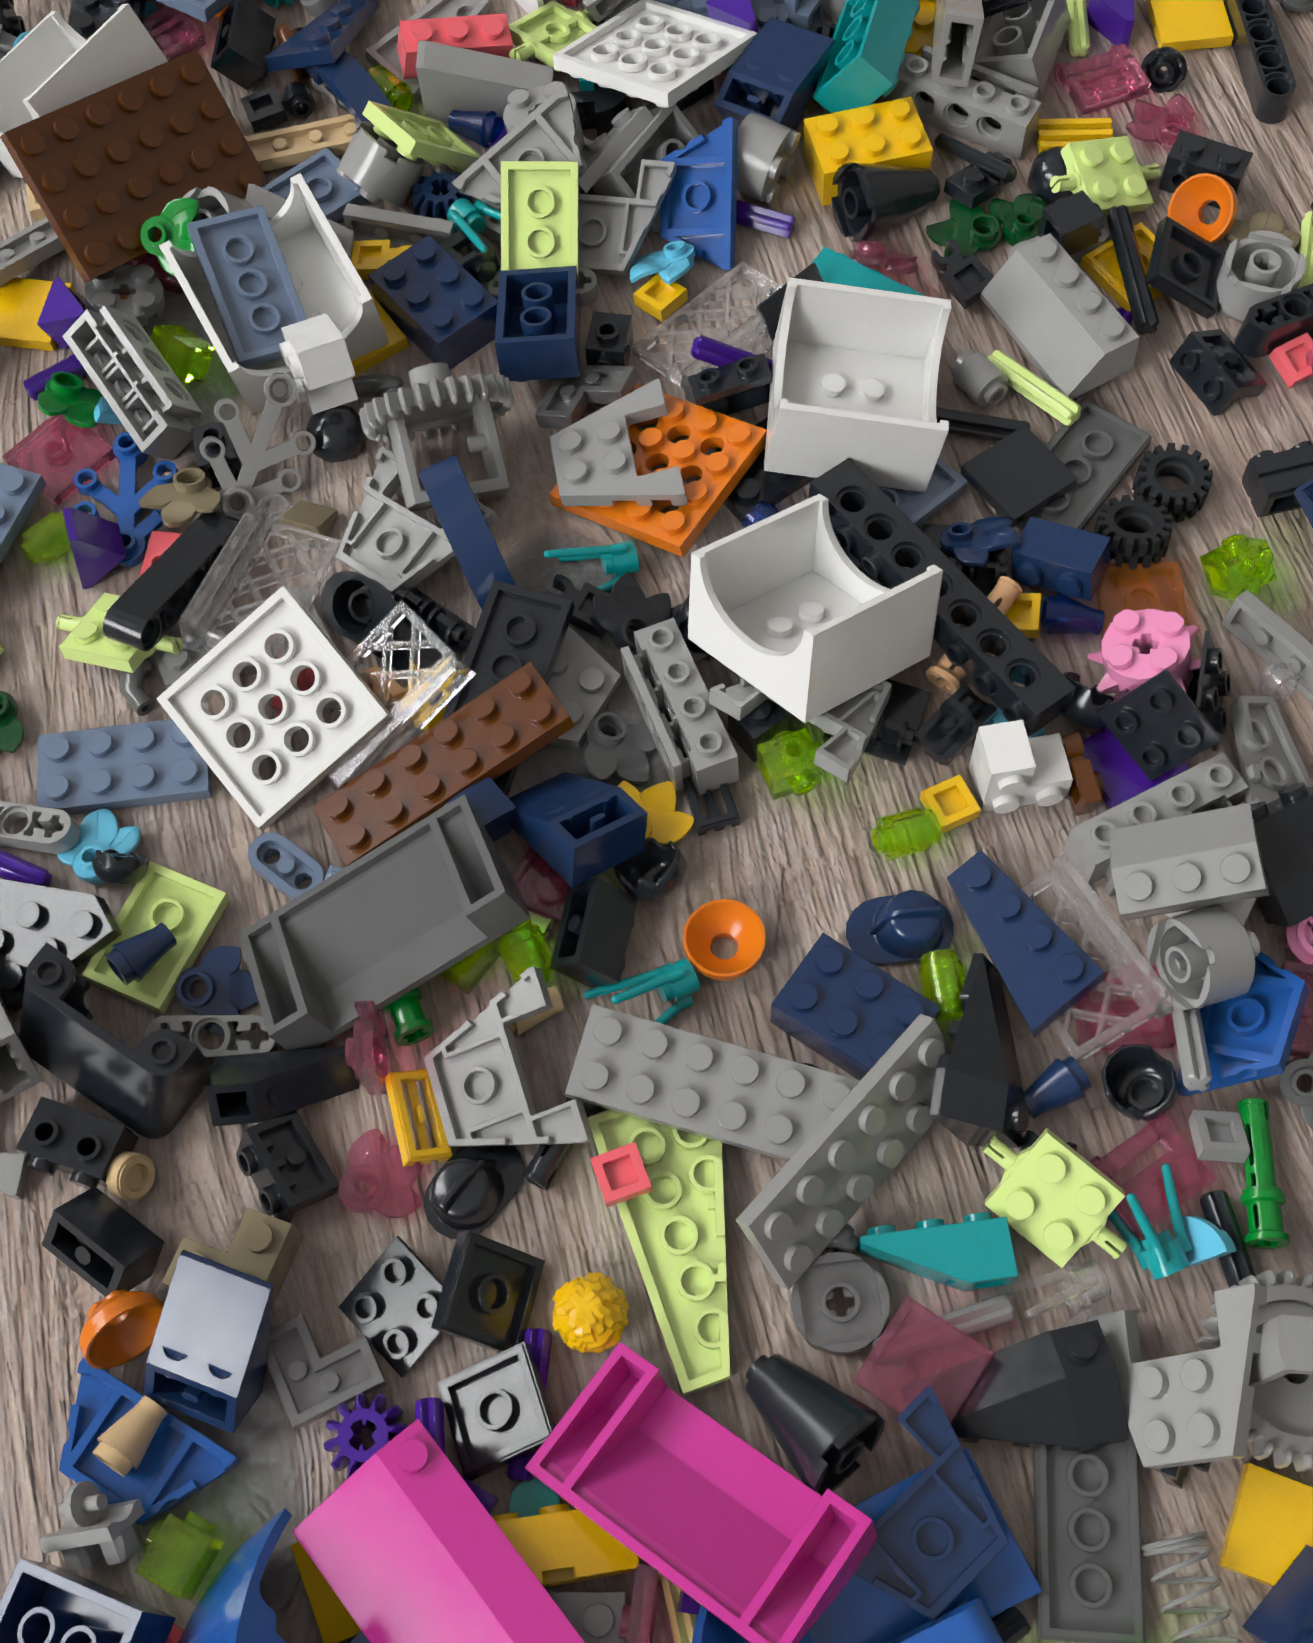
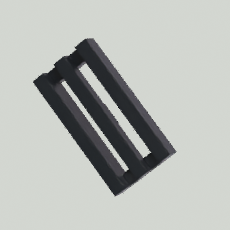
(715, 821)

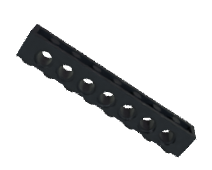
(960, 602)

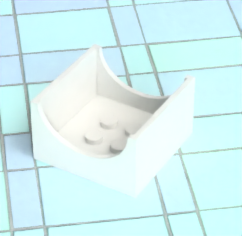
(61, 67)
(321, 278)
(856, 383)
(799, 614)

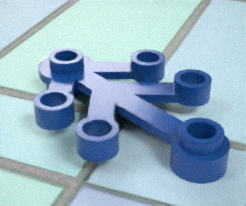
(127, 503)

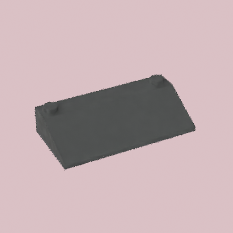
(381, 926)

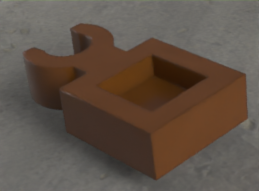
(1087, 784)

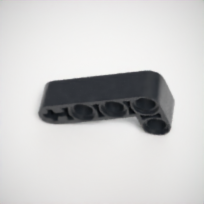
(1276, 322)

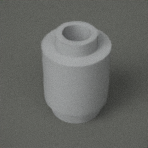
(979, 378)

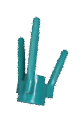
(470, 218)
(615, 559)
(672, 982)
(1159, 1250)

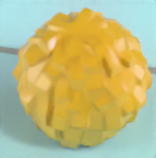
(590, 1313)

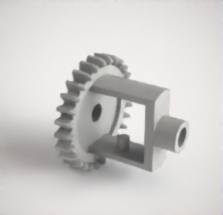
(439, 402)
(1280, 1407)

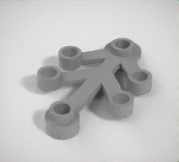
(255, 455)

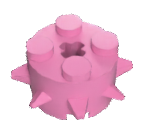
(1142, 646)

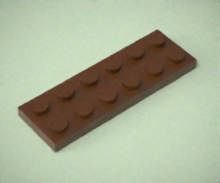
(459, 751)

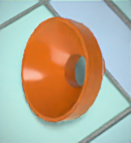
(1192, 197)
(728, 920)
(120, 1328)

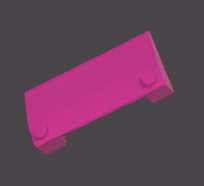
(702, 1503)
(424, 1556)

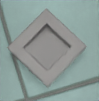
(1218, 1136)

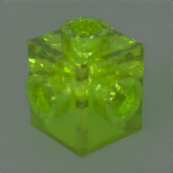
(1238, 566)
(789, 763)

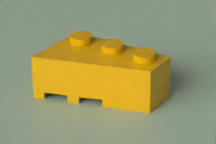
(565, 1546)

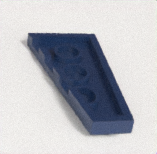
(324, 37)
(1031, 953)

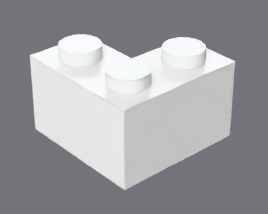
(319, 363)
(1017, 769)

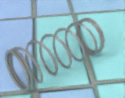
(1183, 1545)

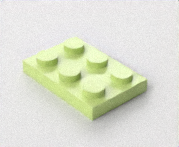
(421, 137)
(539, 214)
(187, 910)

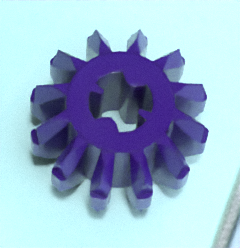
(353, 1423)

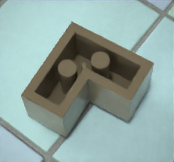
(260, 1248)

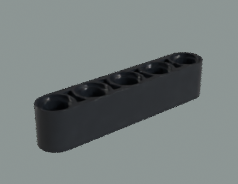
(1261, 58)
(168, 585)

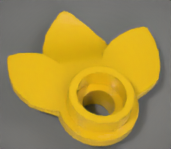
(663, 821)

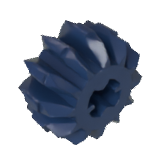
(436, 194)

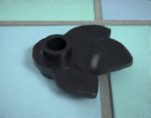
(629, 609)

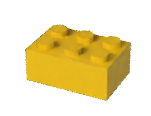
(867, 134)

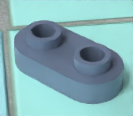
(289, 870)

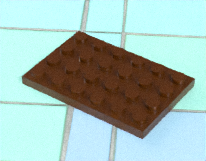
(126, 155)

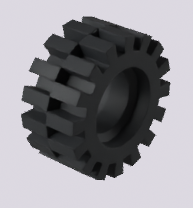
(1176, 464)
(1151, 523)

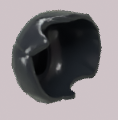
(1044, 167)
(336, 433)
(1085, 704)
(652, 872)
(1139, 1082)

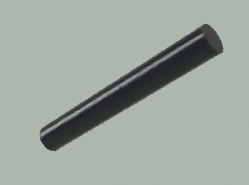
(976, 158)

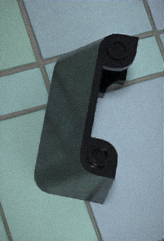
(139, 1087)

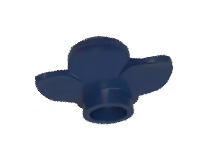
(974, 541)
(227, 986)

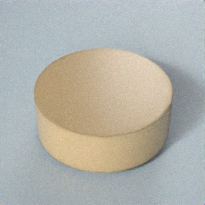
(130, 1176)

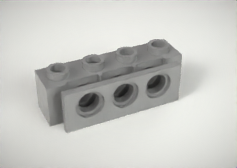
(980, 102)
(130, 381)
(685, 698)
(1199, 789)

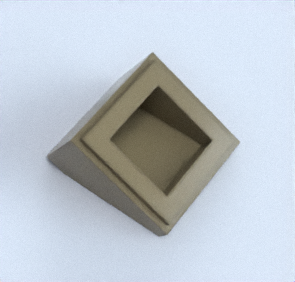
(310, 517)

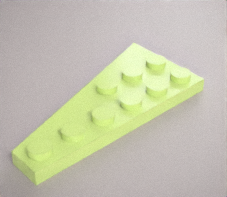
(678, 1241)

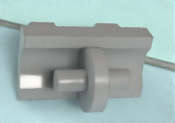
(93, 1525)

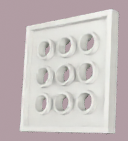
(654, 52)
(220, 671)

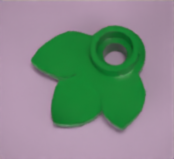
(173, 226)
(68, 397)

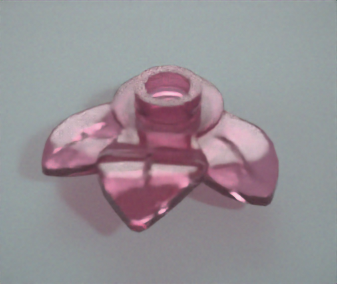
(1159, 123)
(873, 255)
(383, 1170)

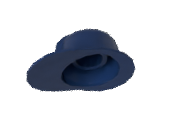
(899, 927)

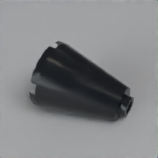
(880, 197)
(812, 1421)

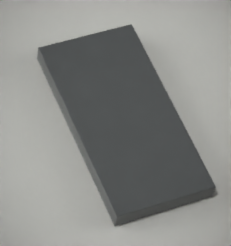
(1100, 454)
(1088, 1544)

